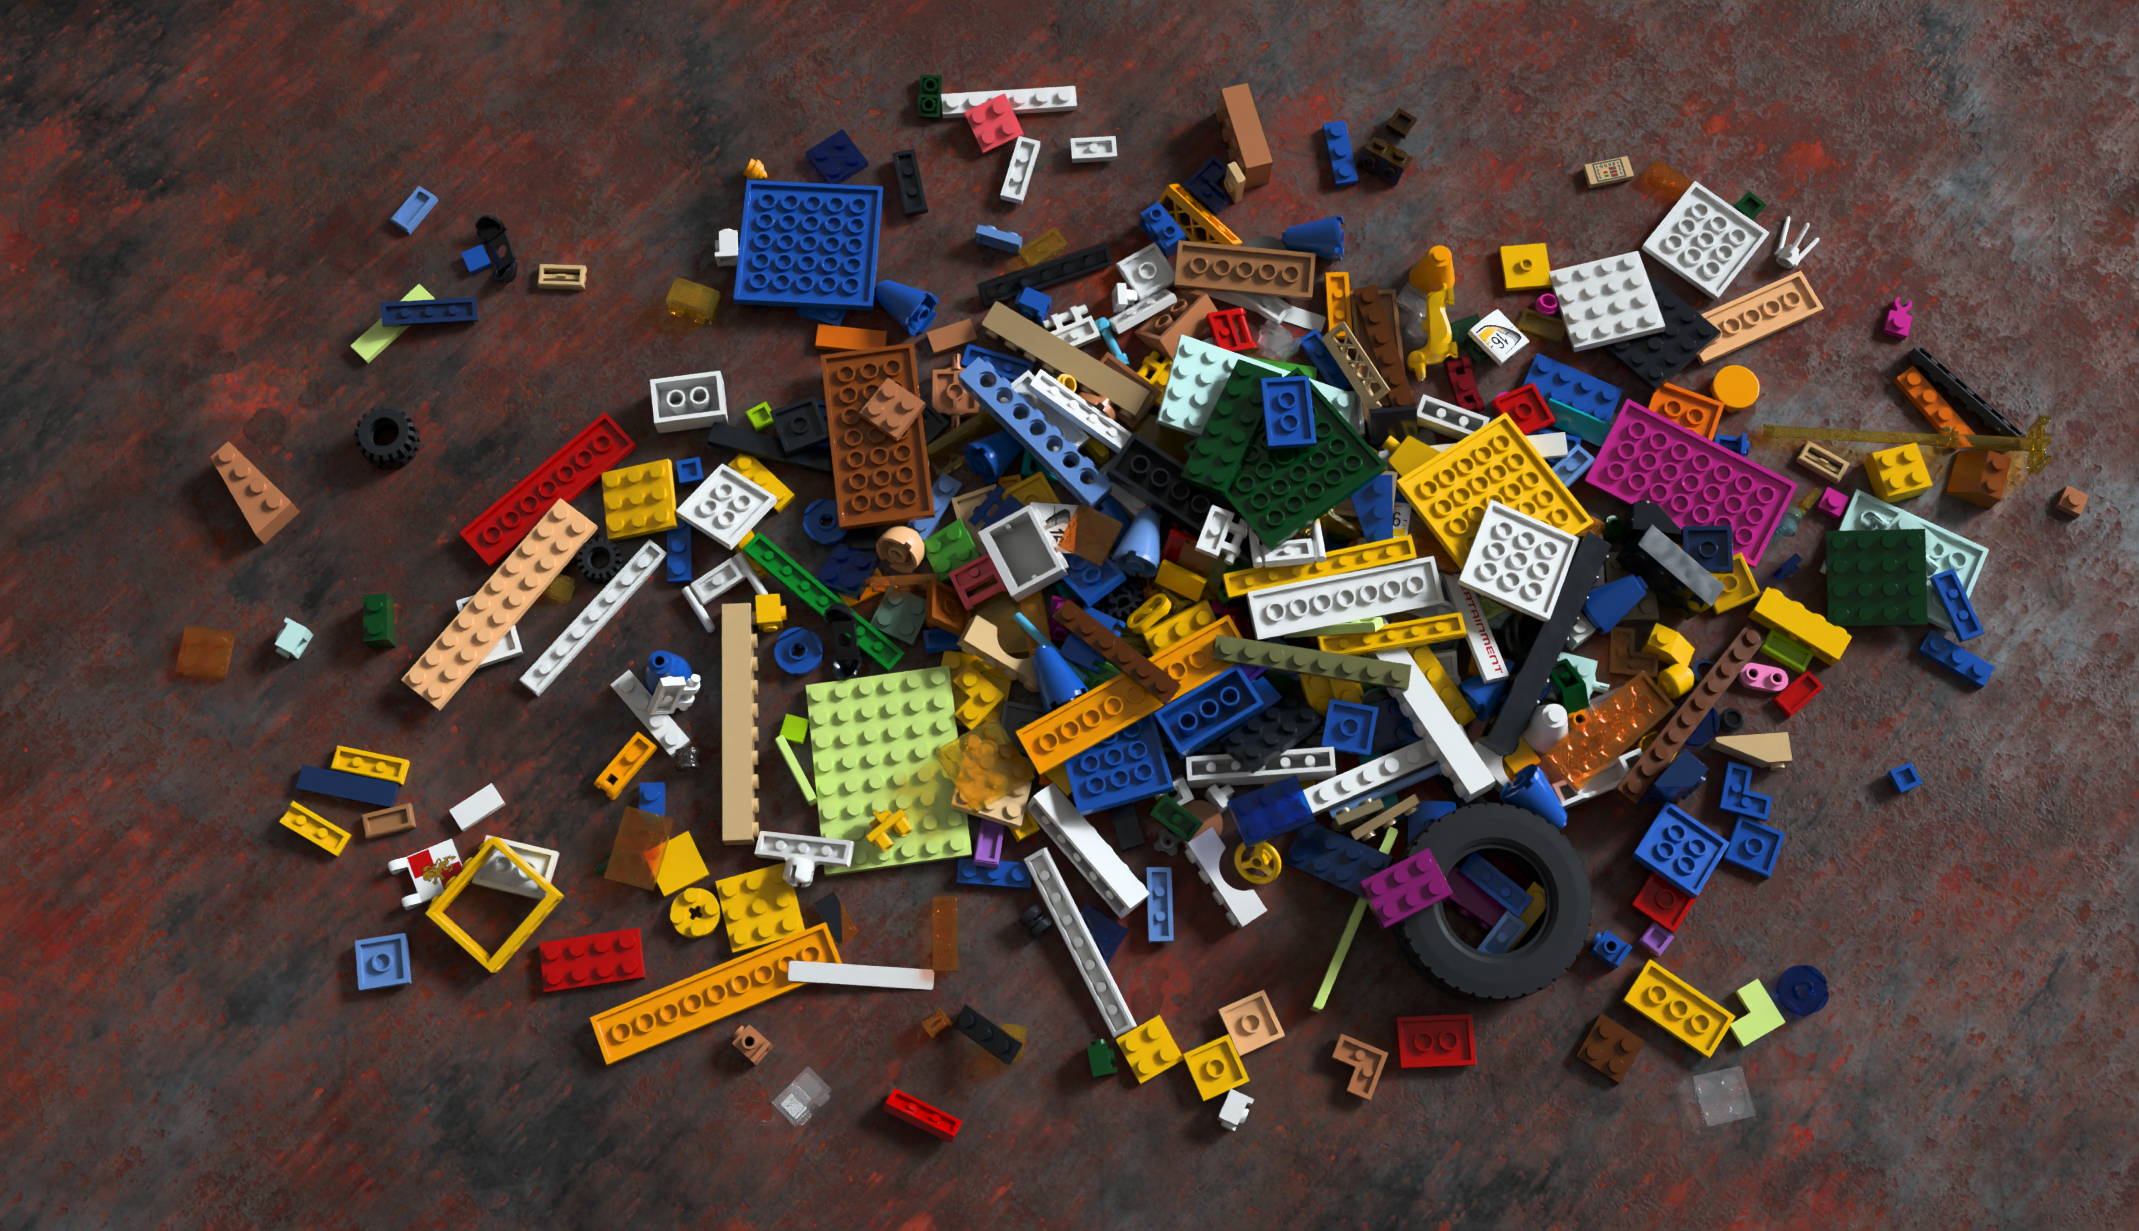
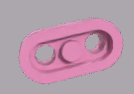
(1764, 678)

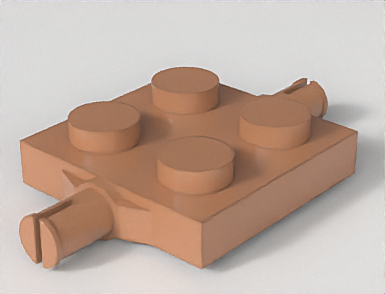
(949, 396)

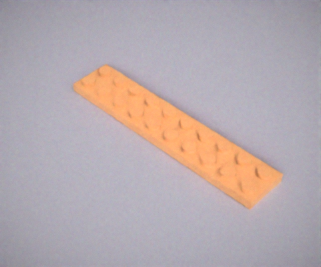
(499, 604)

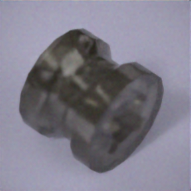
(687, 759)

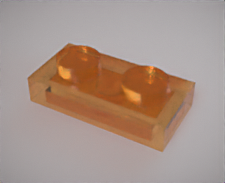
(1667, 179)

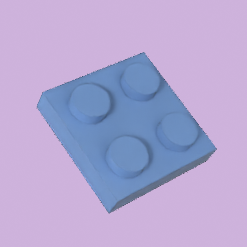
(383, 962)

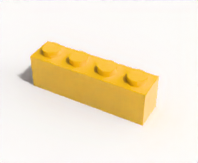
(1800, 625)

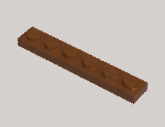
(1383, 346)
(1116, 652)

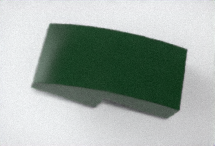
(929, 96)

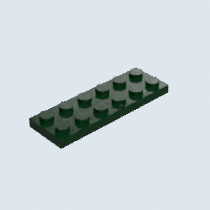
(1228, 430)

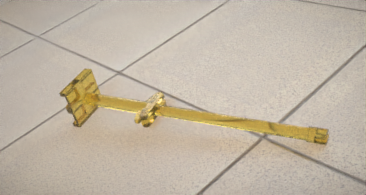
(2034, 444)

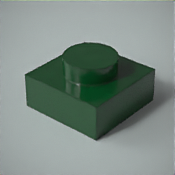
(1750, 205)

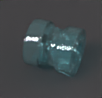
(1788, 523)

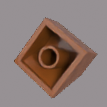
(1979, 477)

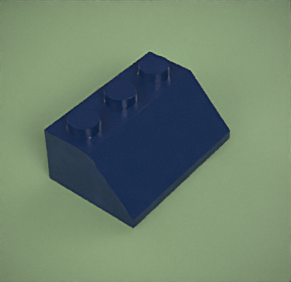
(1676, 780)

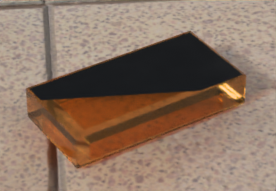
(836, 918)

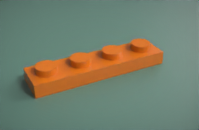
(1930, 402)

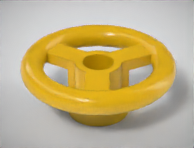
(1265, 853)

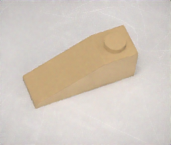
(1757, 749)

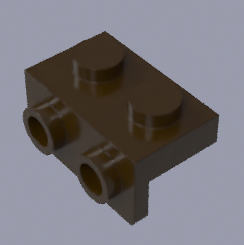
(1384, 161)

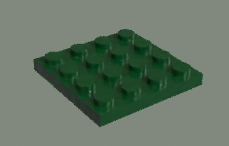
(1876, 577)

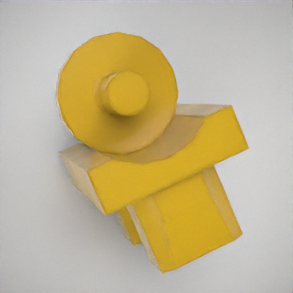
(896, 822)

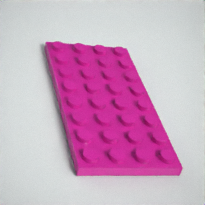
(1690, 479)

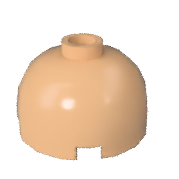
(902, 548)

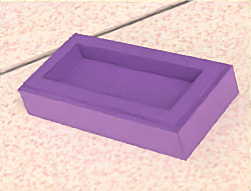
(989, 844)

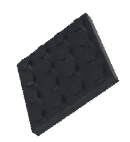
(1664, 354)

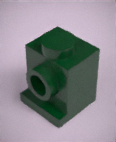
(1100, 1059)

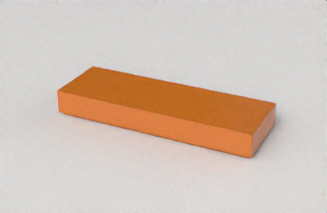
(848, 338)

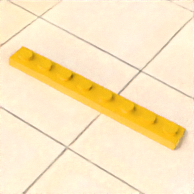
(1337, 562)

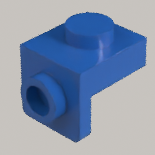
(1736, 444)

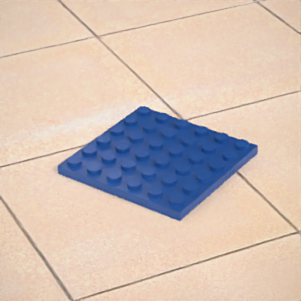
(809, 245)

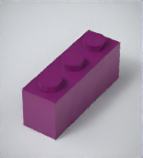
(1473, 901)

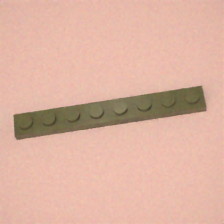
(1312, 662)

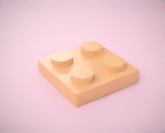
(1251, 1023)

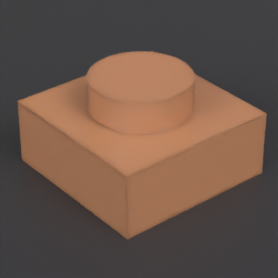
(2072, 501)

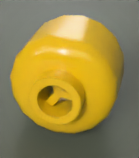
(1676, 680)

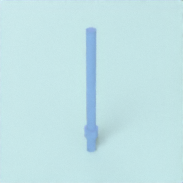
(1390, 788)

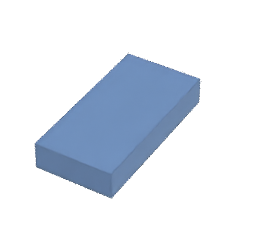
(414, 210)

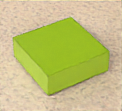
(760, 417)
(795, 728)

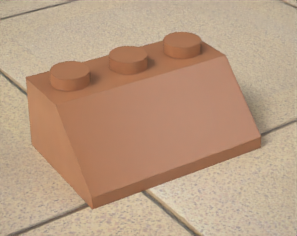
(1183, 317)

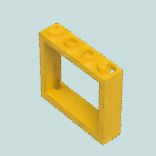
(457, 884)

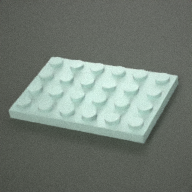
(1949, 553)

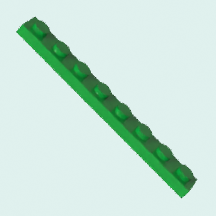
(820, 598)

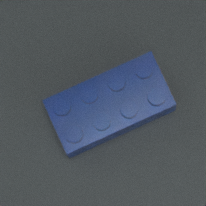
(1208, 712)

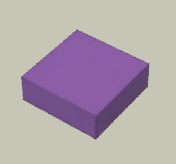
(1656, 939)

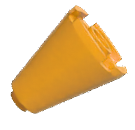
(1433, 270)

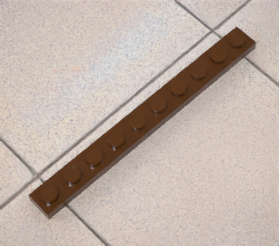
(1689, 715)

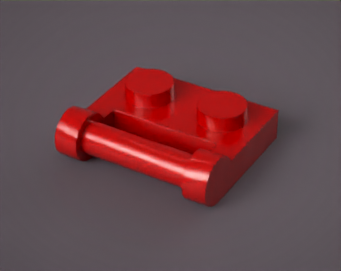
(1225, 333)

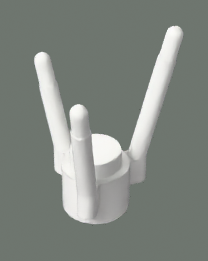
(1788, 255)

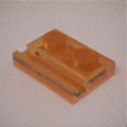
(1428, 545)

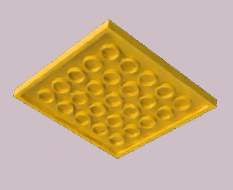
(1487, 466)

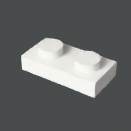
(1093, 149)

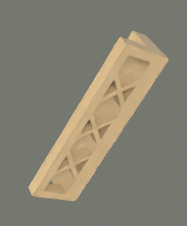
(1351, 367)

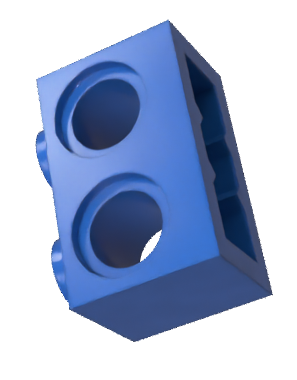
(1161, 229)

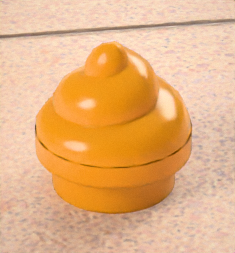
(755, 170)

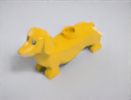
(1439, 333)

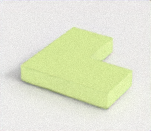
(1761, 1015)

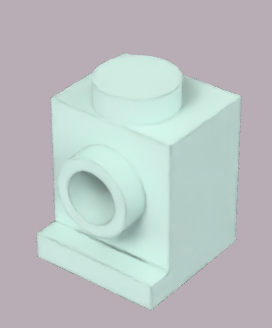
(292, 639)

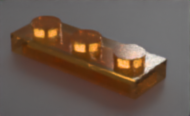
(900, 582)
(945, 934)

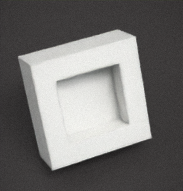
(1122, 298)
(1219, 797)

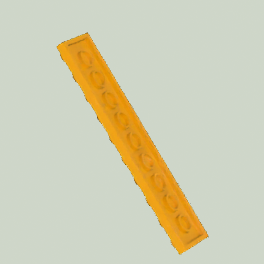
(1121, 701)
(709, 995)

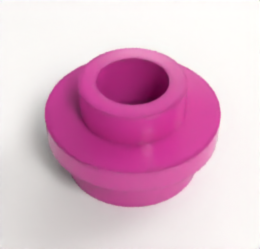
(1547, 304)

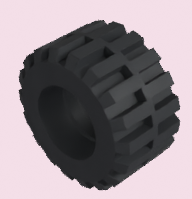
(379, 422)

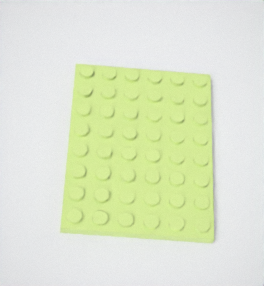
(877, 752)

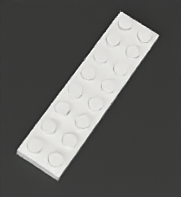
(1344, 598)

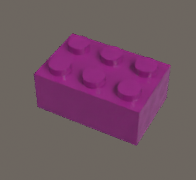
(1405, 889)

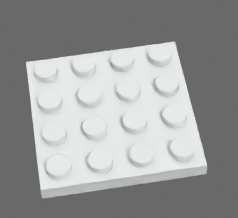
(1705, 240)
(1606, 301)
(1518, 561)

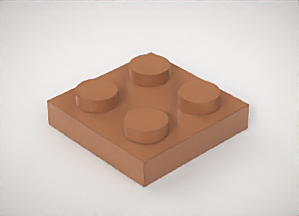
(892, 409)

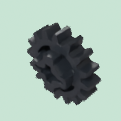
(1121, 600)

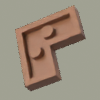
(1366, 1062)

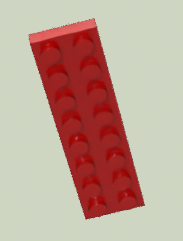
(561, 476)

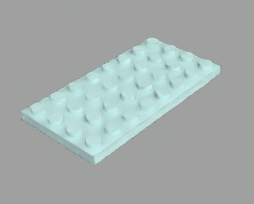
(1199, 377)

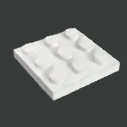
(726, 506)

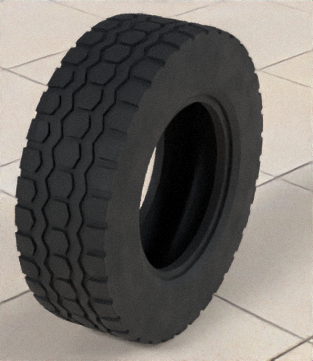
(1555, 935)

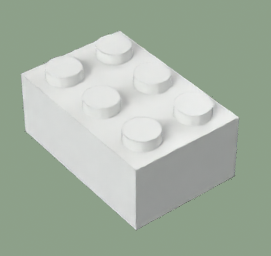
(688, 401)

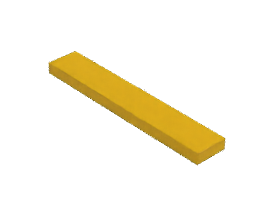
(1396, 636)

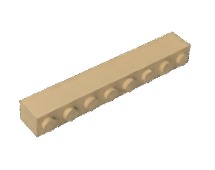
(1066, 359)

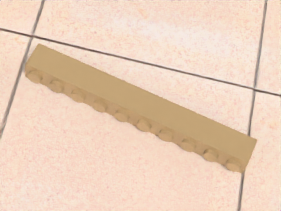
(738, 725)

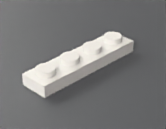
(659, 725)

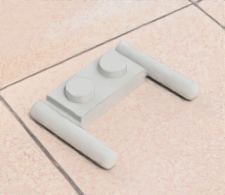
(1290, 552)
(718, 582)

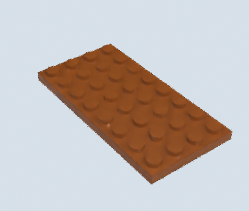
(874, 474)

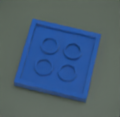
(1680, 850)

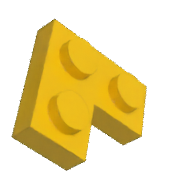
(982, 697)

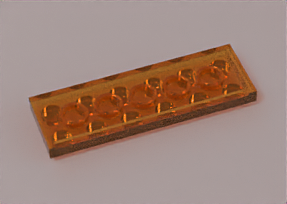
(1609, 731)

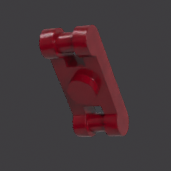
(1463, 385)

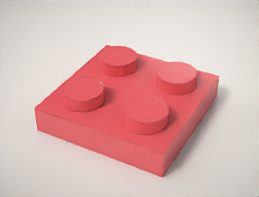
(993, 123)

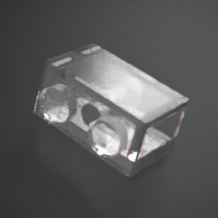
(802, 1097)

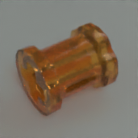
(932, 1031)

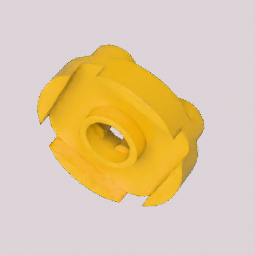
(681, 914)

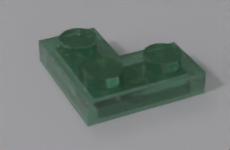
(1460, 336)

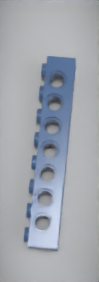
(1088, 494)

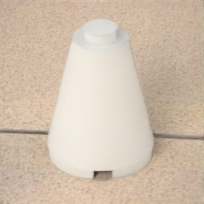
(1546, 727)

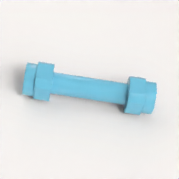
(1104, 329)

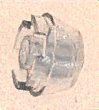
(1277, 342)

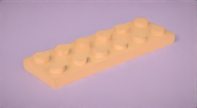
(1760, 315)

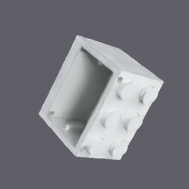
(1024, 552)

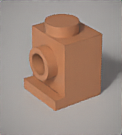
(757, 1050)

